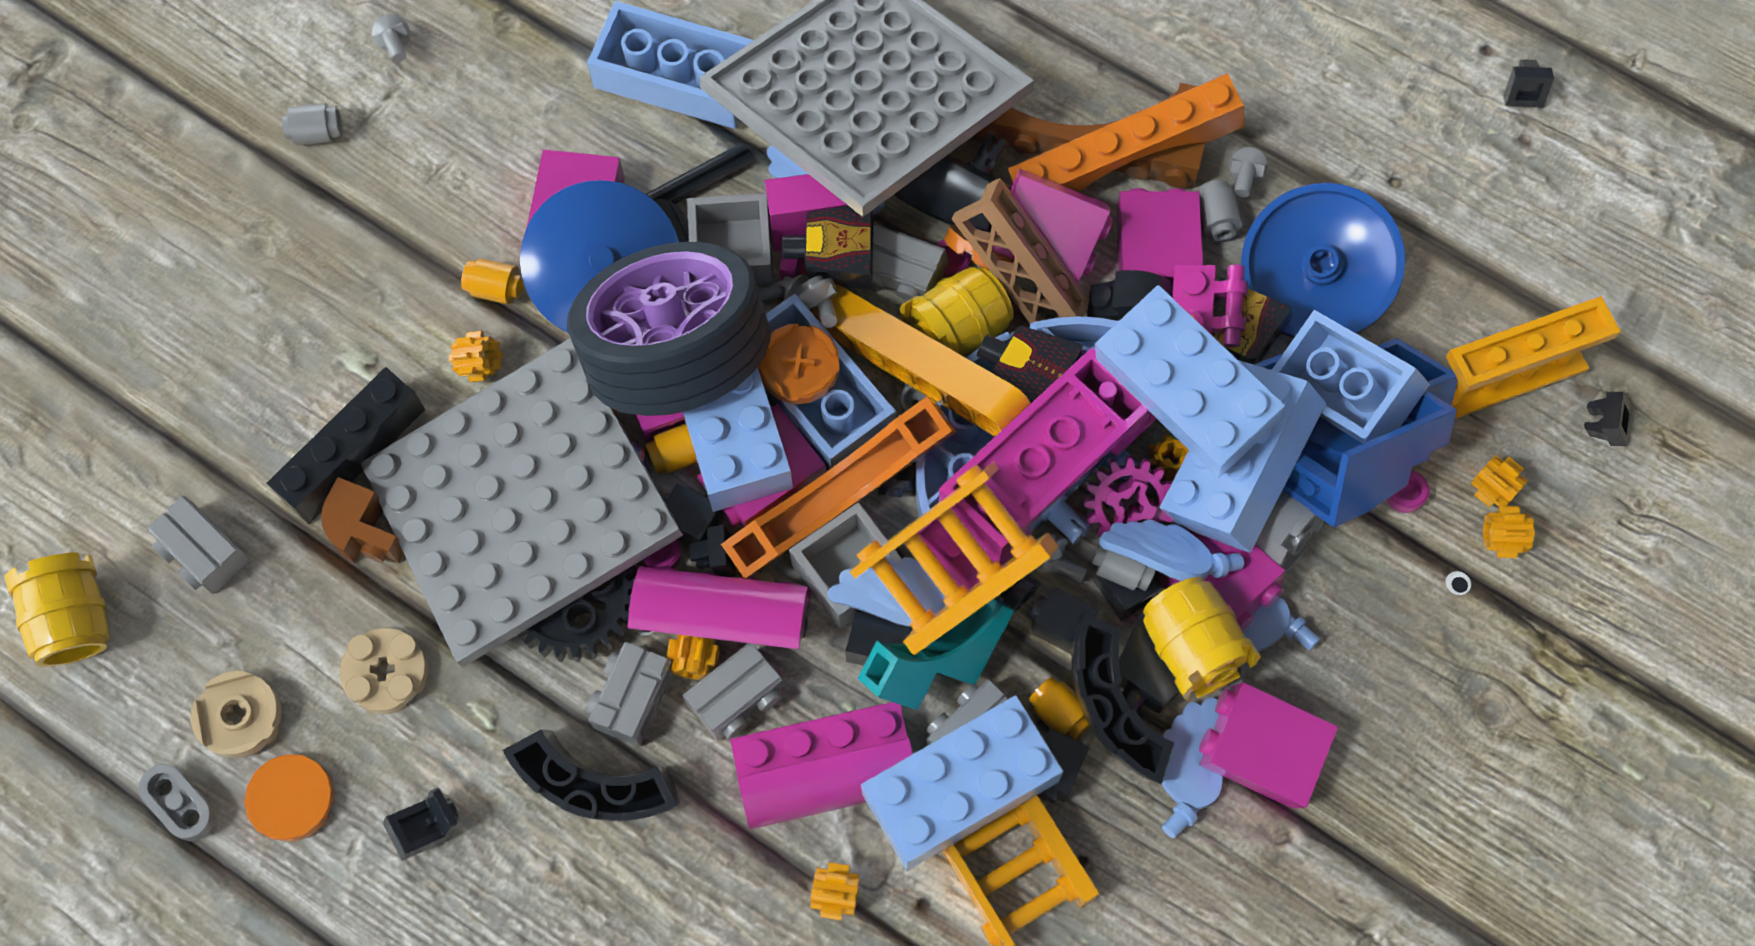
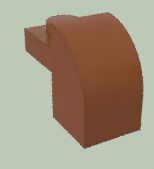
(350, 520)

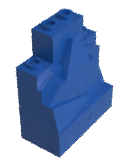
(1348, 478)

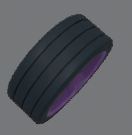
(669, 328)

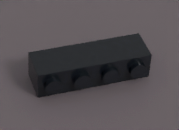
(349, 438)

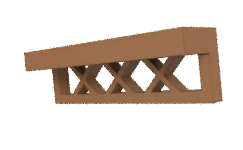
(1030, 250)

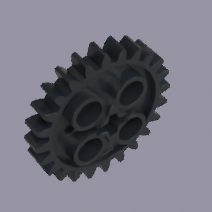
(557, 629)

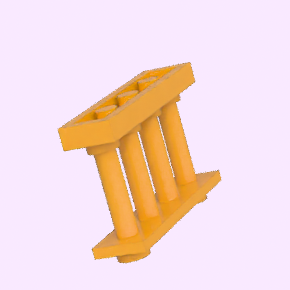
(1528, 355)
(992, 575)
(1046, 848)

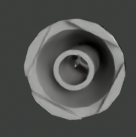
(1287, 531)

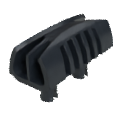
(955, 184)

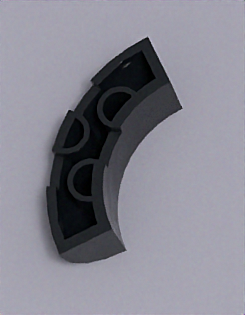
(1104, 706)
(586, 792)

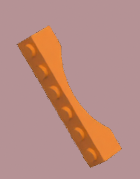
(1184, 119)
(839, 488)

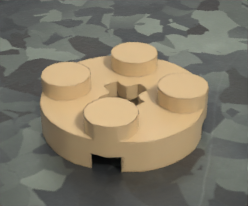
(366, 653)
(217, 701)

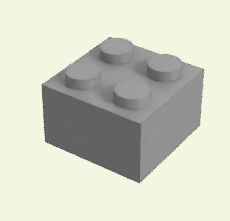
(738, 225)
(834, 549)

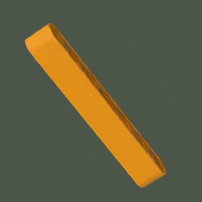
(924, 363)

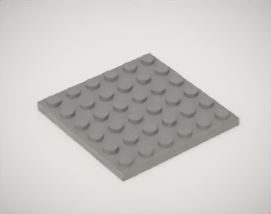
(866, 92)
(518, 503)

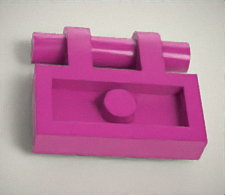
(1196, 290)

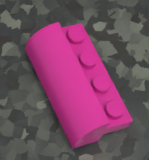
(719, 607)
(817, 763)

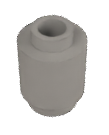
(312, 124)
(1219, 210)
(1122, 569)

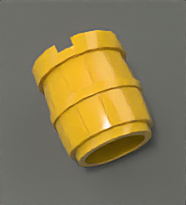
(961, 310)
(59, 609)
(1198, 637)

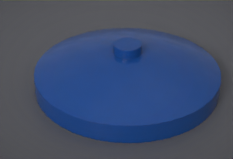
(582, 234)
(1326, 253)

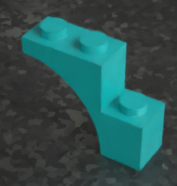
(959, 653)

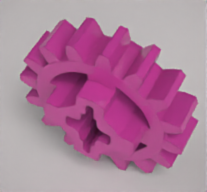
(1135, 484)

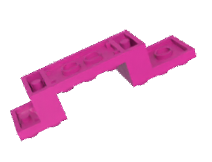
(1041, 459)

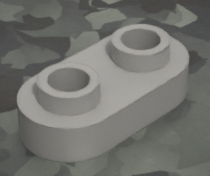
(179, 804)

